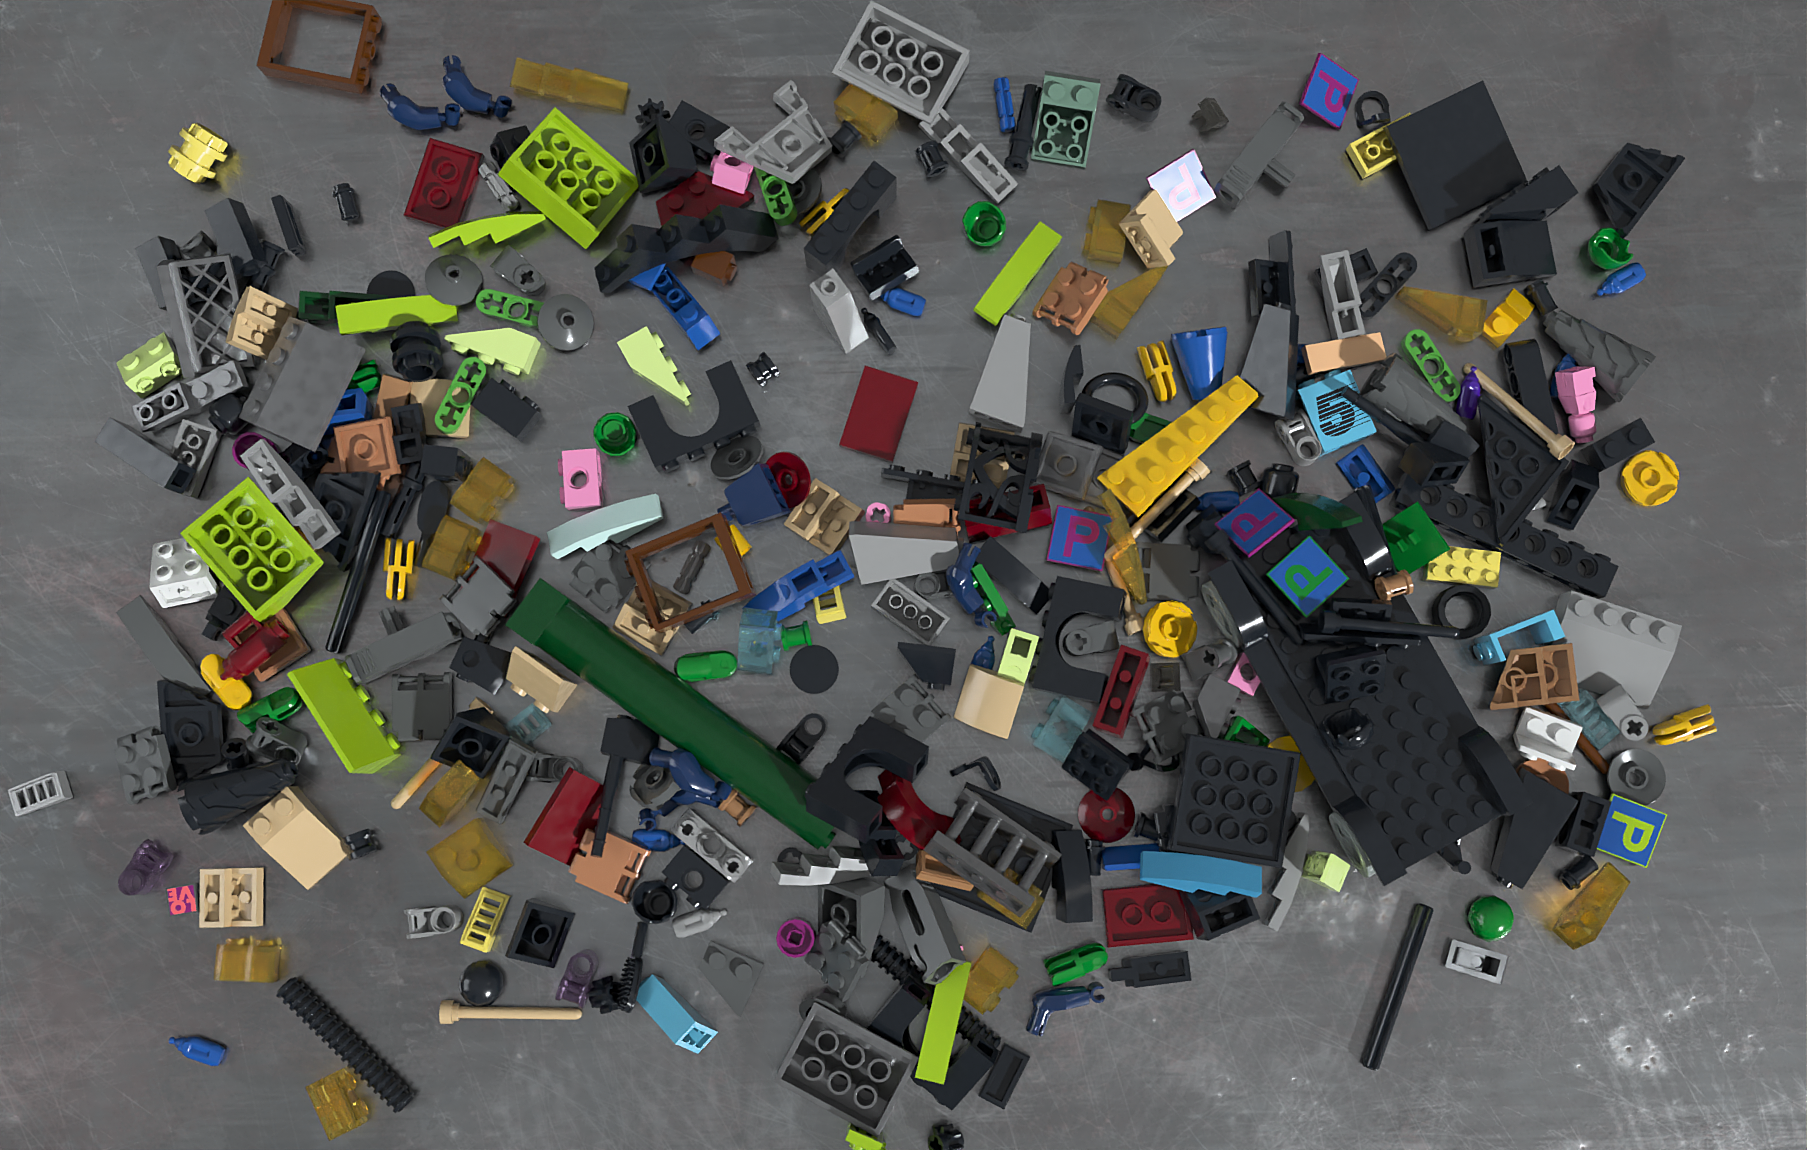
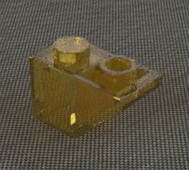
(449, 794)

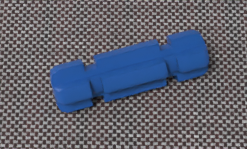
(1004, 104)

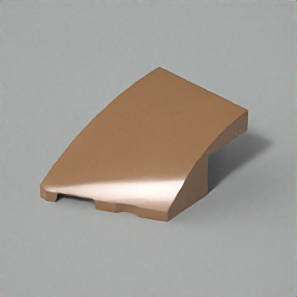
(1537, 677)

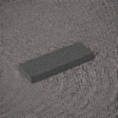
(506, 780)

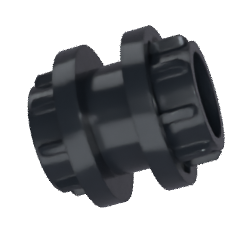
(416, 351)

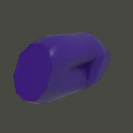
(1467, 399)

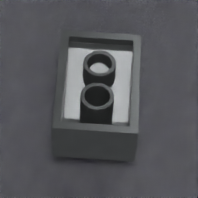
(857, 905)

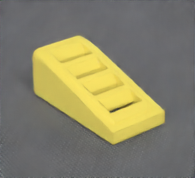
(831, 614)
(467, 939)

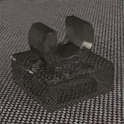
(1213, 114)
(1165, 677)

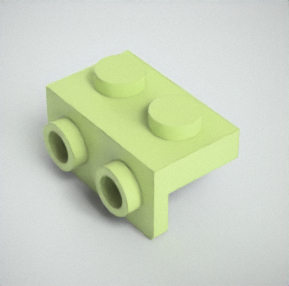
(150, 365)

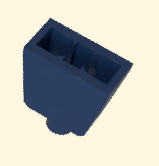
(754, 498)

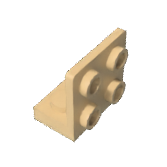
(1152, 230)

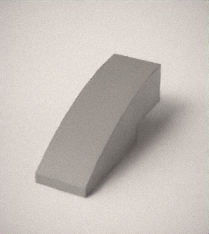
(1341, 296)

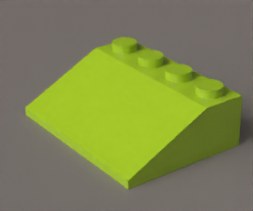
(569, 177)
(253, 550)
(346, 716)

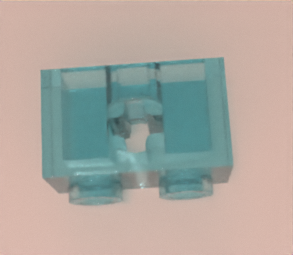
(758, 640)
(1075, 720)

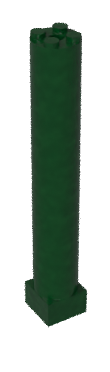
(670, 708)

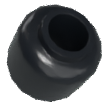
(226, 412)
(1279, 480)

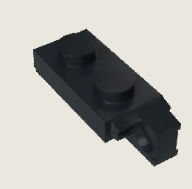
(222, 614)
(1153, 970)

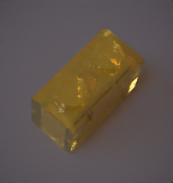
(337, 1103)

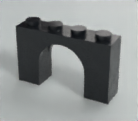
(869, 195)
(233, 236)
(670, 448)
(1070, 600)
(871, 746)
(963, 1069)

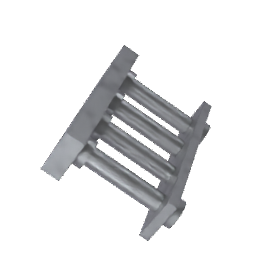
(971, 868)

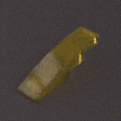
(569, 85)
(1126, 558)

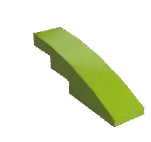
(498, 225)
(1017, 273)
(391, 313)
(942, 1025)

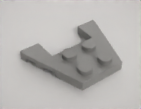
(789, 147)

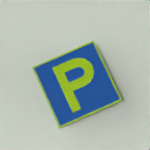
(1631, 830)

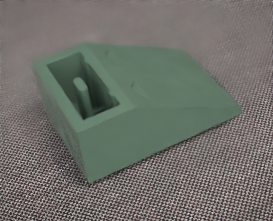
(1065, 118)

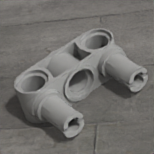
(728, 860)

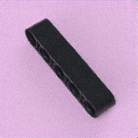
(1529, 381)

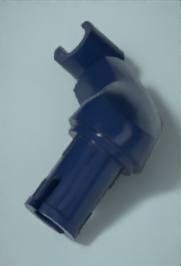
(466, 95)
(414, 116)
(962, 586)
(688, 773)
(680, 798)
(1058, 999)

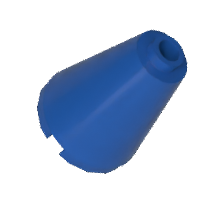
(1201, 359)

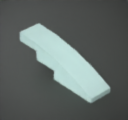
(610, 522)

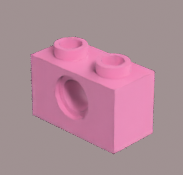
(590, 494)

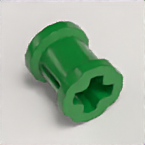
(796, 635)

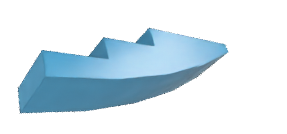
(1201, 872)

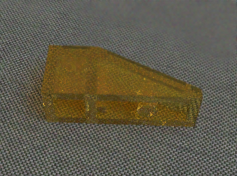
(1124, 301)
(1448, 312)
(1591, 907)

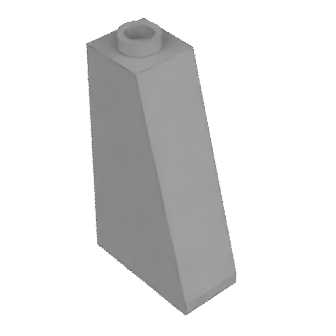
(838, 311)
(1004, 379)
(901, 550)

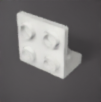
(180, 574)
(1547, 737)

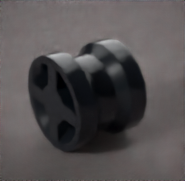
(762, 369)
(359, 844)

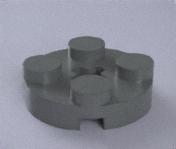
(651, 793)

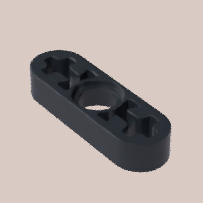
(1396, 285)

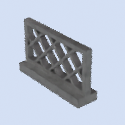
(180, 312)

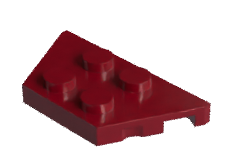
(698, 197)

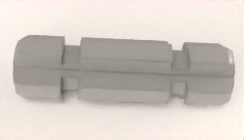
(498, 186)
(691, 567)

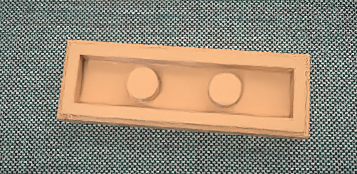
(1343, 353)

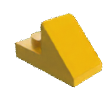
(1507, 317)

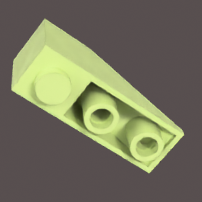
(502, 346)
(647, 361)
(1017, 655)
(1325, 869)

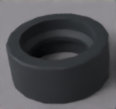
(1480, 600)

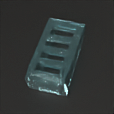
(1591, 705)
(522, 717)

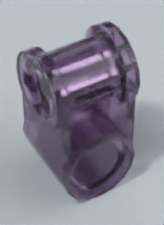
(148, 864)
(575, 982)

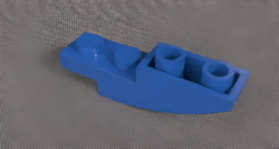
(803, 585)

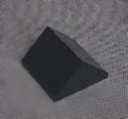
(473, 739)
(539, 933)

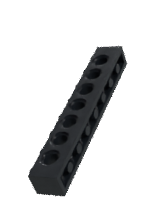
(1599, 568)

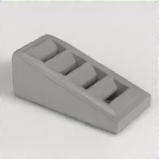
(60, 786)

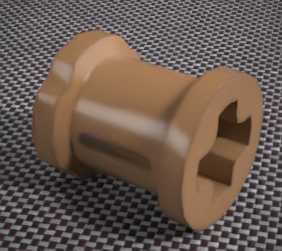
(1394, 585)
(737, 808)

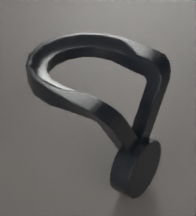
(1377, 118)
(1140, 761)
(994, 785)

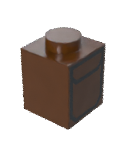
(715, 266)

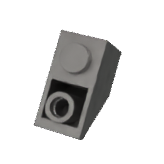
(1214, 704)

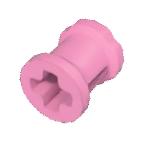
(880, 508)

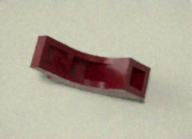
(908, 812)

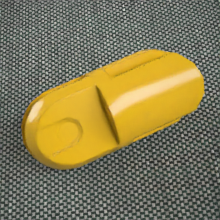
(826, 207)
(1158, 370)
(397, 568)
(232, 692)
(1685, 726)

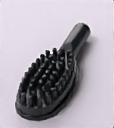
(429, 516)
(632, 974)

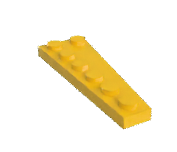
(1160, 460)

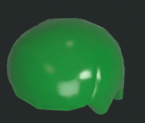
(984, 223)
(1609, 249)
(614, 434)
(1491, 918)

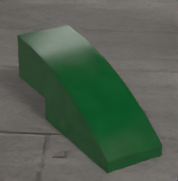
(320, 307)
(1317, 511)

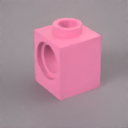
(731, 172)
(1234, 676)

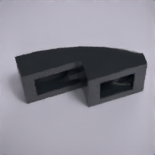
(410, 432)

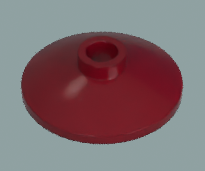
(786, 464)
(1097, 827)

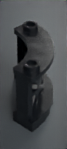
(994, 445)

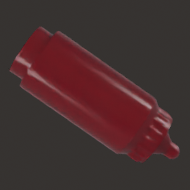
(253, 650)

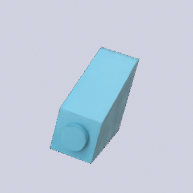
(674, 1014)

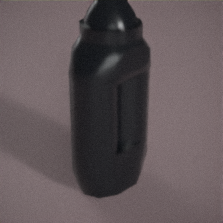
(874, 325)

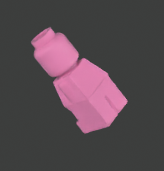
(1578, 398)

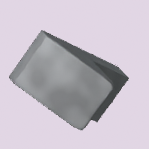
(1477, 961)

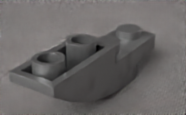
(189, 399)

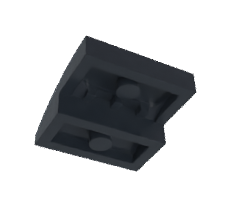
(1071, 376)

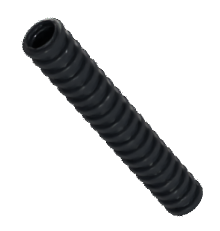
(901, 969)
(345, 1044)

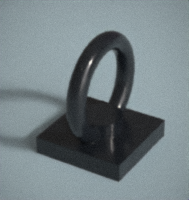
(1105, 422)

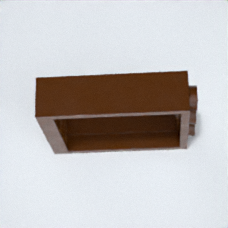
(276, 33)
(645, 590)

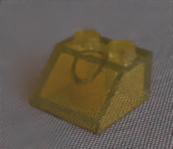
(470, 858)

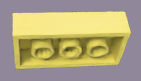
(1372, 152)
(1464, 567)

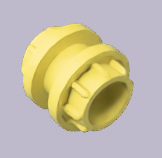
(197, 153)

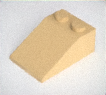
(539, 680)
(297, 836)

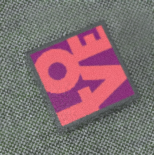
(183, 899)

